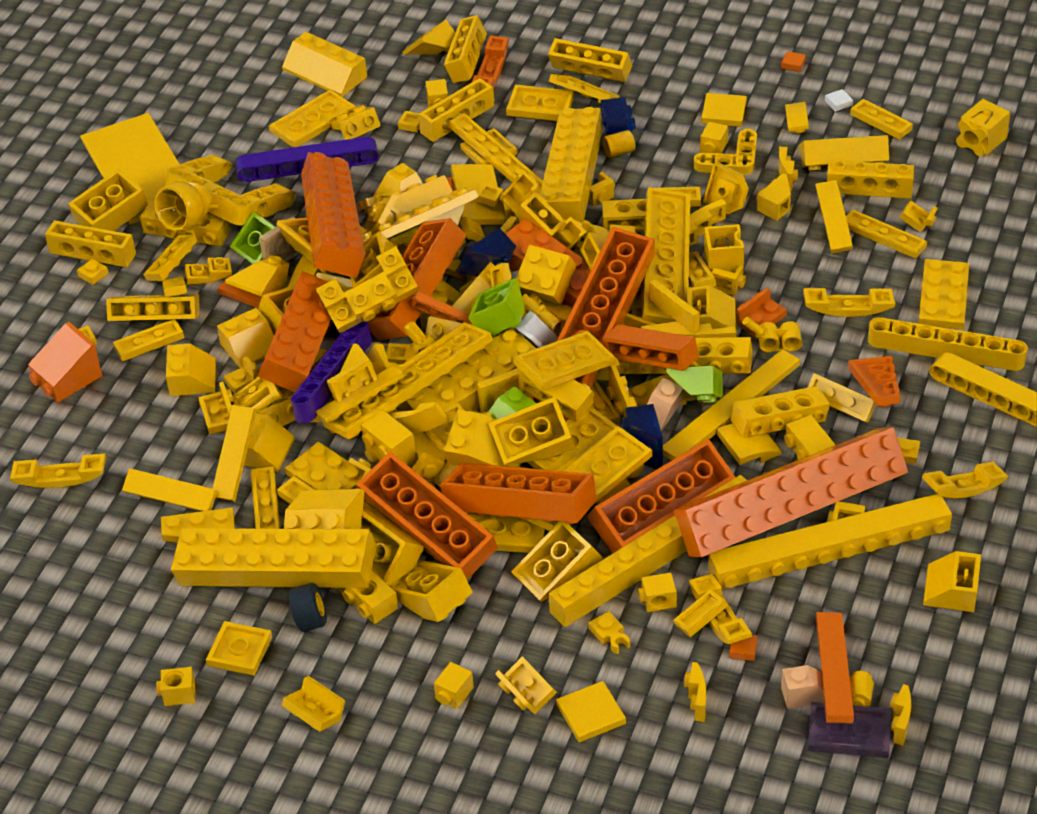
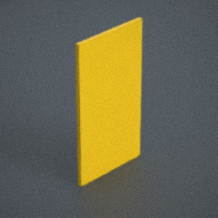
(136, 150)

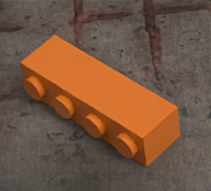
(651, 347)

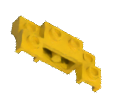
(530, 205)
(371, 296)

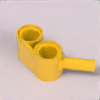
(775, 339)

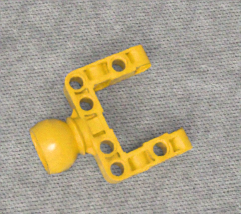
(192, 194)

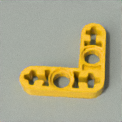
(705, 161)

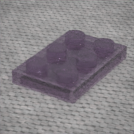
(864, 737)

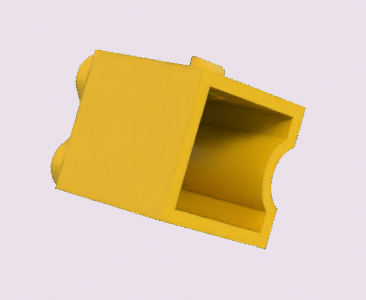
(980, 136)
(722, 256)

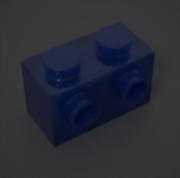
(617, 116)

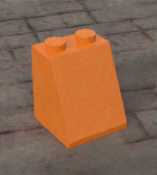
(65, 364)

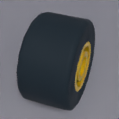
(307, 607)

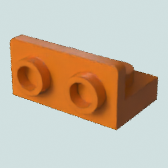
(761, 310)

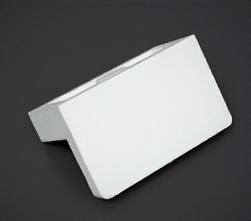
(536, 331)

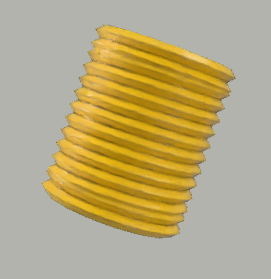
(619, 143)

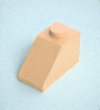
(666, 400)
(801, 686)

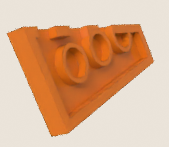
(877, 379)

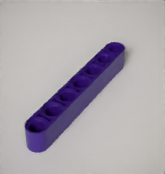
(291, 160)
(315, 390)

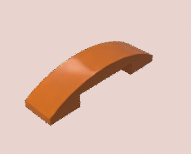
(493, 60)

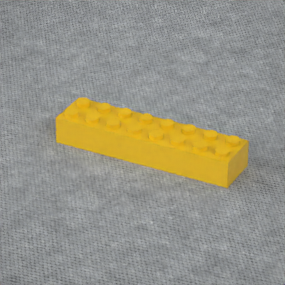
(572, 161)
(274, 557)

